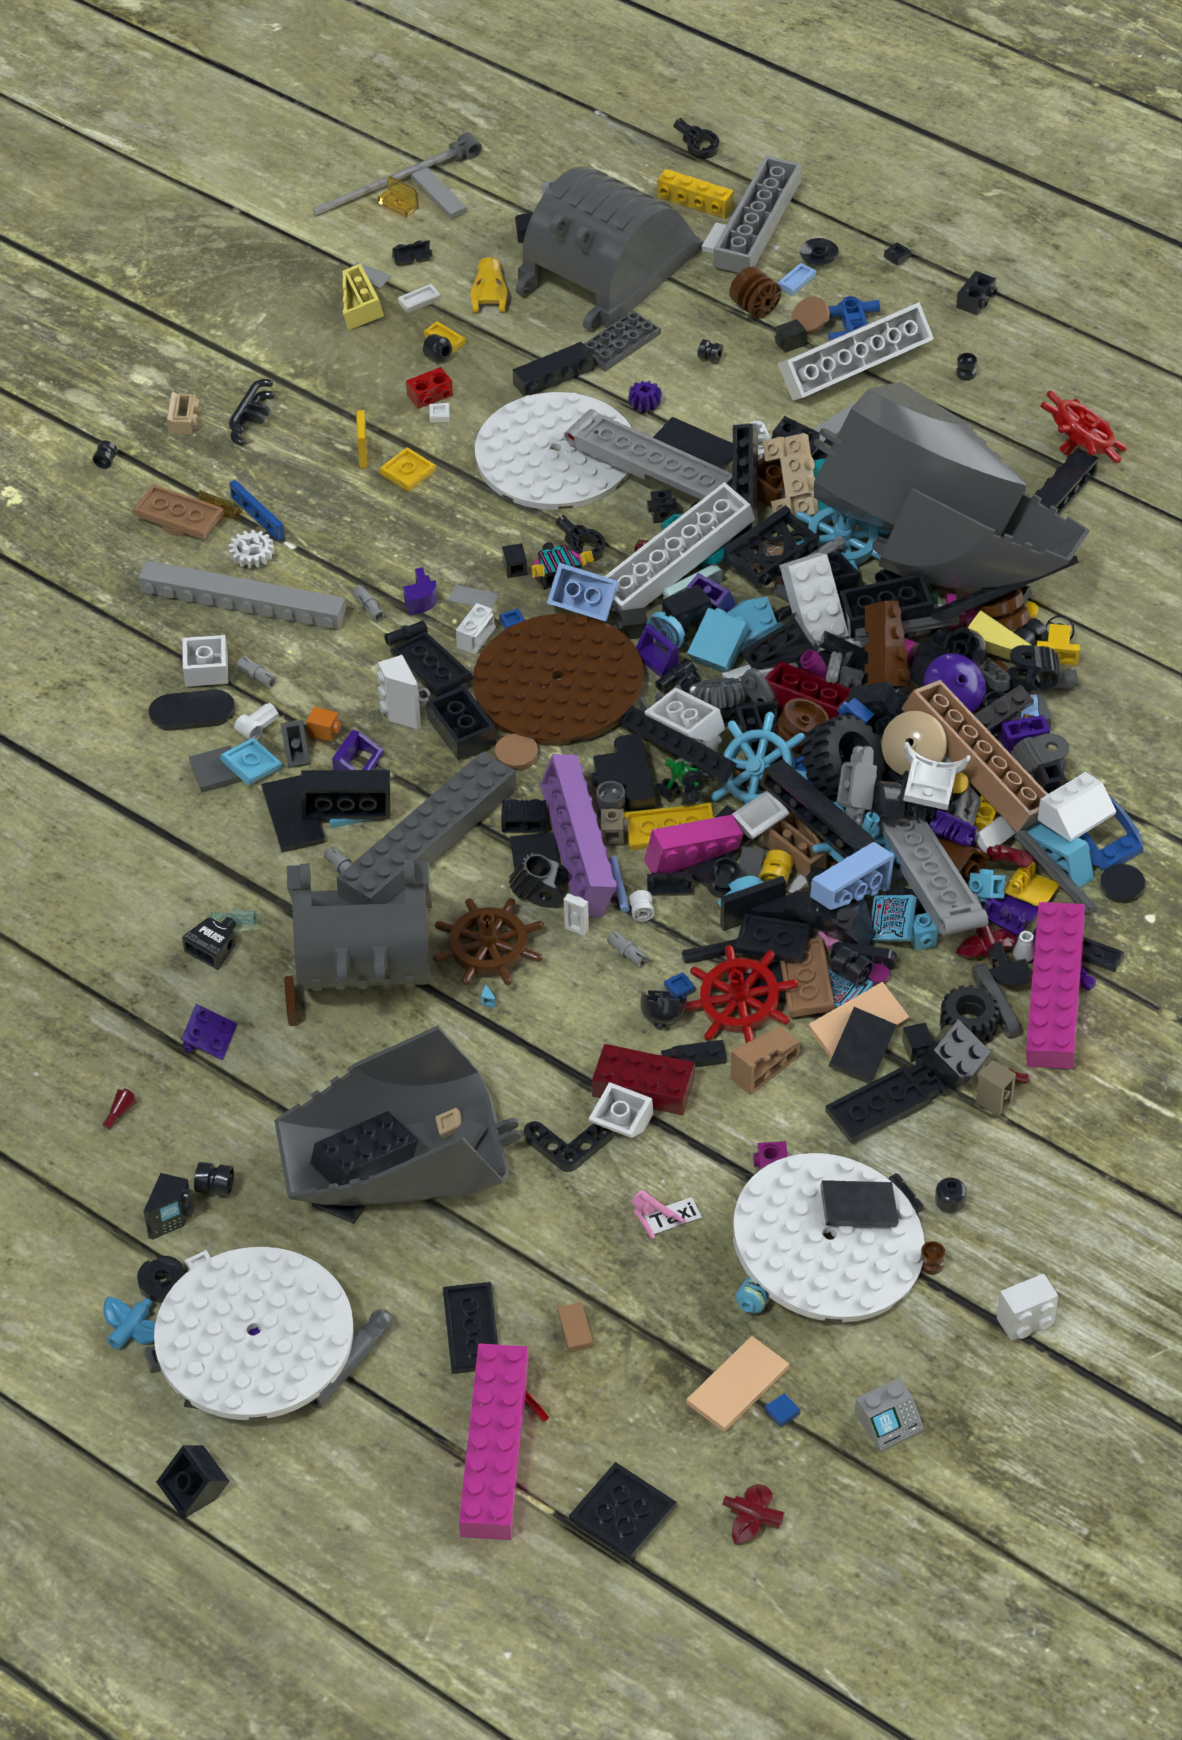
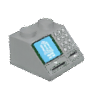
(888, 1415)

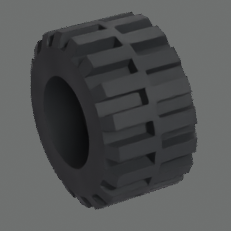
(973, 1002)

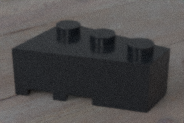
(778, 643)
(752, 718)

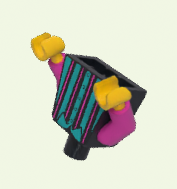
(551, 556)

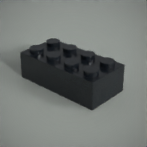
(908, 591)
(345, 794)
(363, 1150)

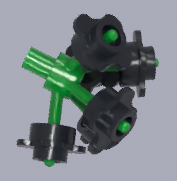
(690, 779)

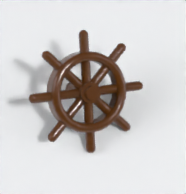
(488, 941)

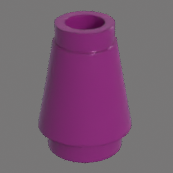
(814, 663)

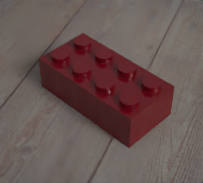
(792, 682)
(649, 1074)

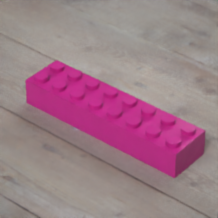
(1055, 985)
(494, 1442)

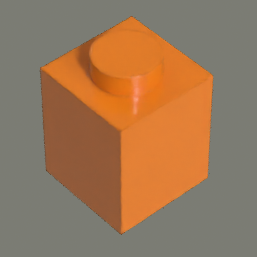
(323, 724)

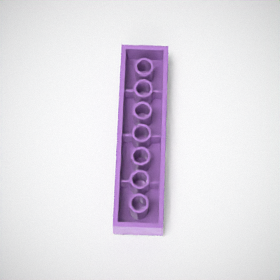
(578, 833)

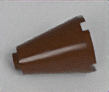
(965, 858)

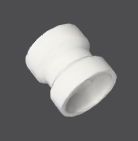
(641, 905)

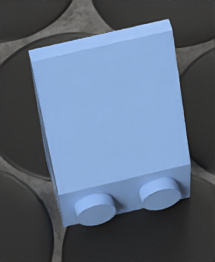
(582, 592)

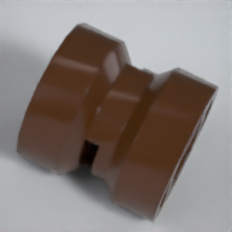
(933, 1257)

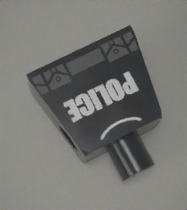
(211, 941)

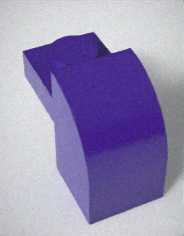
(420, 596)

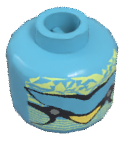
(752, 1297)

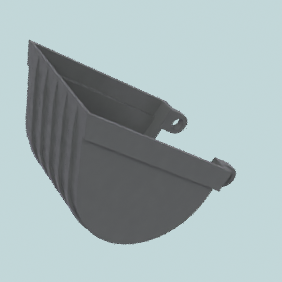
(605, 241)
(364, 943)

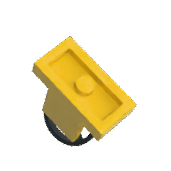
(1060, 639)

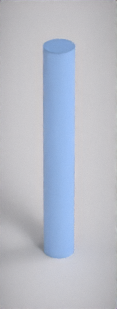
(621, 894)

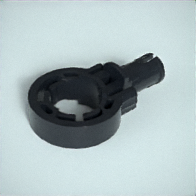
(694, 135)
(579, 534)

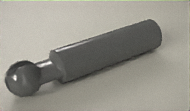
(362, 1345)

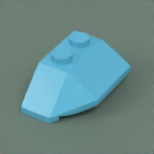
(756, 613)

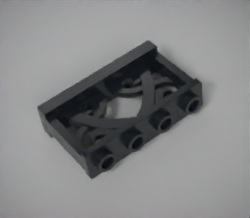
(763, 531)

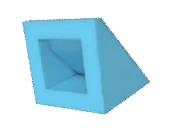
(487, 998)

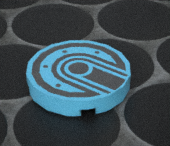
(668, 627)

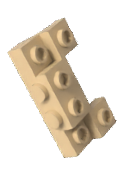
(797, 472)

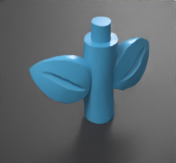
(128, 1322)

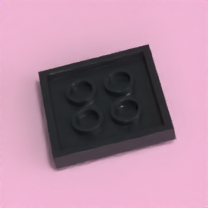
(622, 1511)

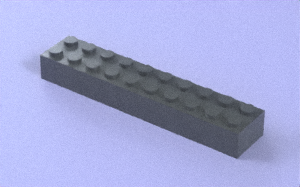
(428, 830)

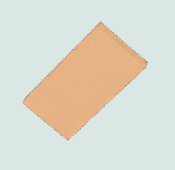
(876, 1001)
(737, 1384)

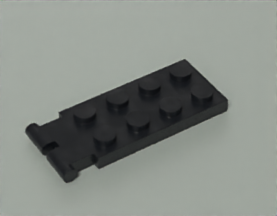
(885, 1100)

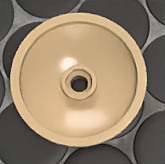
(926, 732)

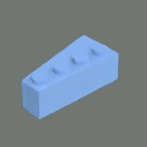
(854, 877)

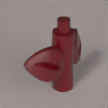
(1010, 855)
(978, 945)
(752, 1513)

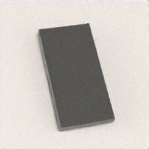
(621, 340)

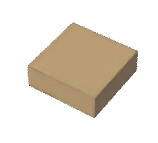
(448, 1122)

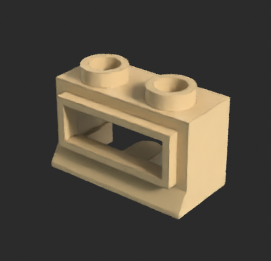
(182, 424)

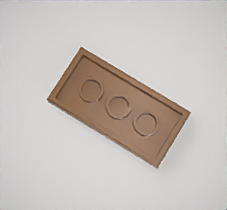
(178, 511)
(814, 985)

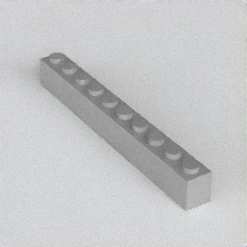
(242, 595)

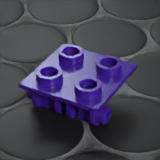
(954, 829)
(1010, 913)
(208, 1032)

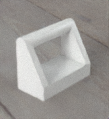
(760, 815)

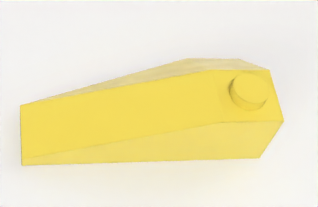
(996, 636)

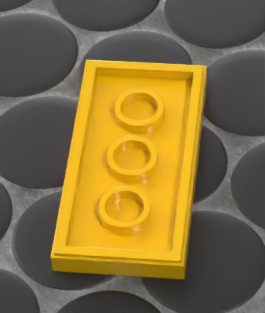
(643, 822)

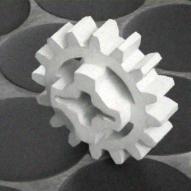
(251, 549)

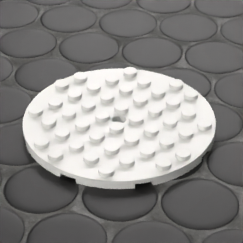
(519, 460)
(784, 1248)
(237, 1375)

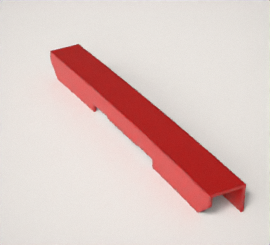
(536, 1408)

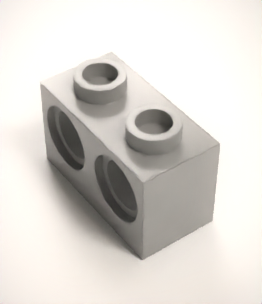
(965, 805)

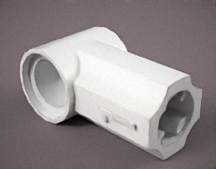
(253, 725)

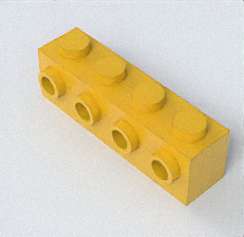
(695, 193)

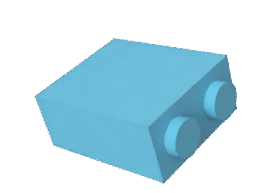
(718, 640)

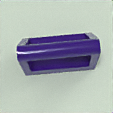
(653, 655)
(350, 747)

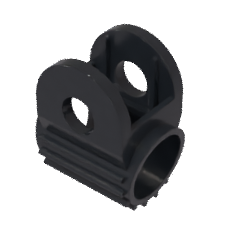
(1041, 671)
(530, 880)

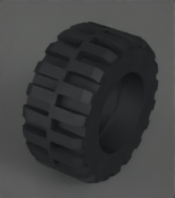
(822, 751)

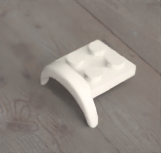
(930, 781)

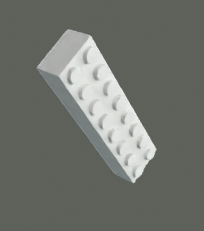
(855, 351)
(680, 548)

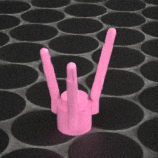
(647, 1205)

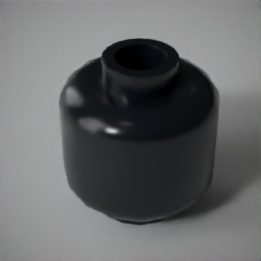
(437, 348)
(950, 1195)

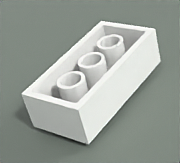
(814, 595)

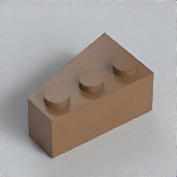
(797, 840)
(763, 1059)

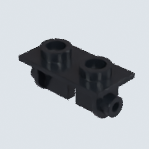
(420, 249)
(669, 884)

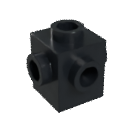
(661, 505)

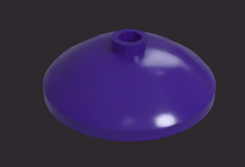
(954, 666)

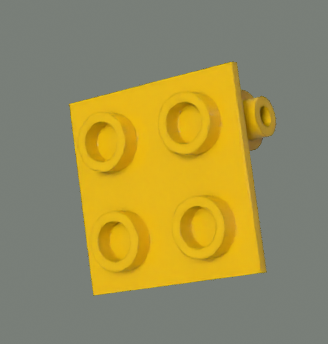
(1030, 886)

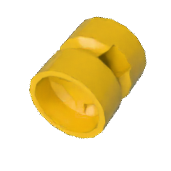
(776, 864)

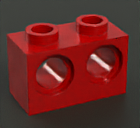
(429, 387)

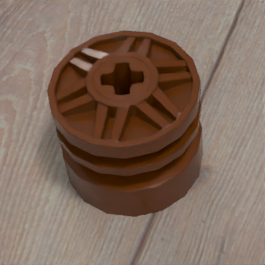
(755, 292)

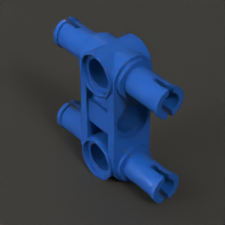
(852, 313)

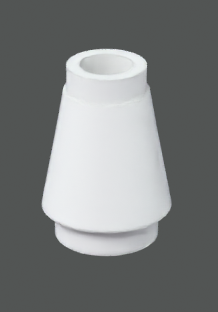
(1024, 947)

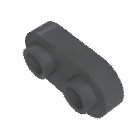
(760, 689)

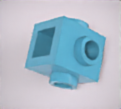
(987, 884)
(923, 932)

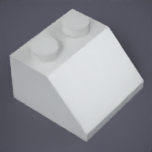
(622, 1111)

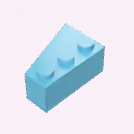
(1070, 856)

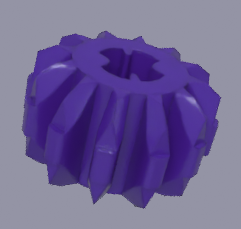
(645, 396)

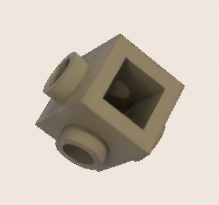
(612, 826)

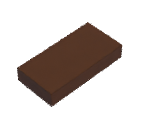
(290, 1000)

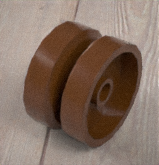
(1007, 610)
(799, 717)

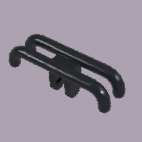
(250, 409)

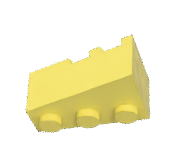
(359, 298)

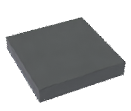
(211, 771)

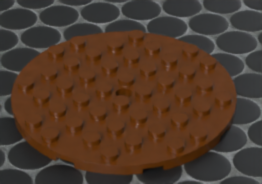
(597, 687)

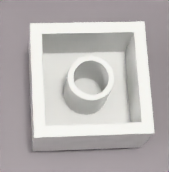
(205, 660)
(1027, 1307)

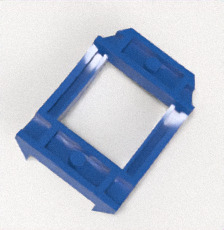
(1121, 849)

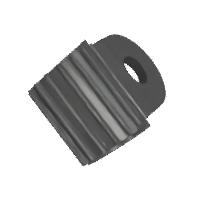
(1032, 752)

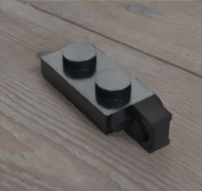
(701, 1053)

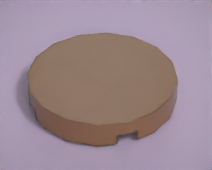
(811, 313)
(516, 751)

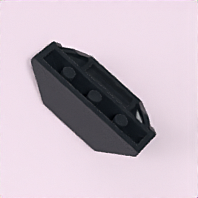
(847, 923)

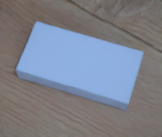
(797, 279)

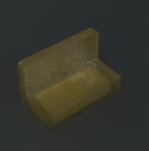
(399, 197)

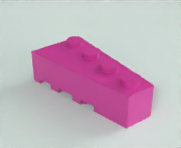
(691, 843)

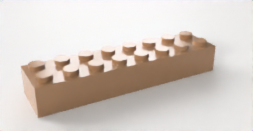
(990, 766)

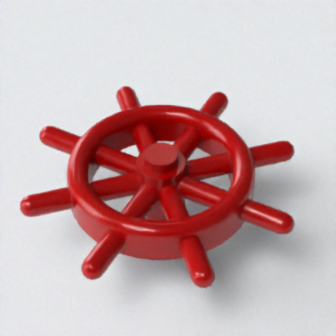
(1082, 428)
(739, 994)

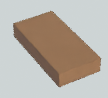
(575, 1326)

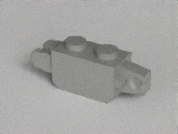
(857, 783)

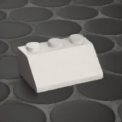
(398, 692)
(687, 715)
(1076, 807)

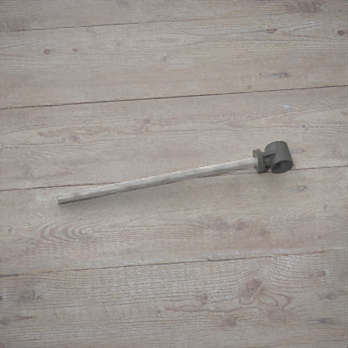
(466, 145)

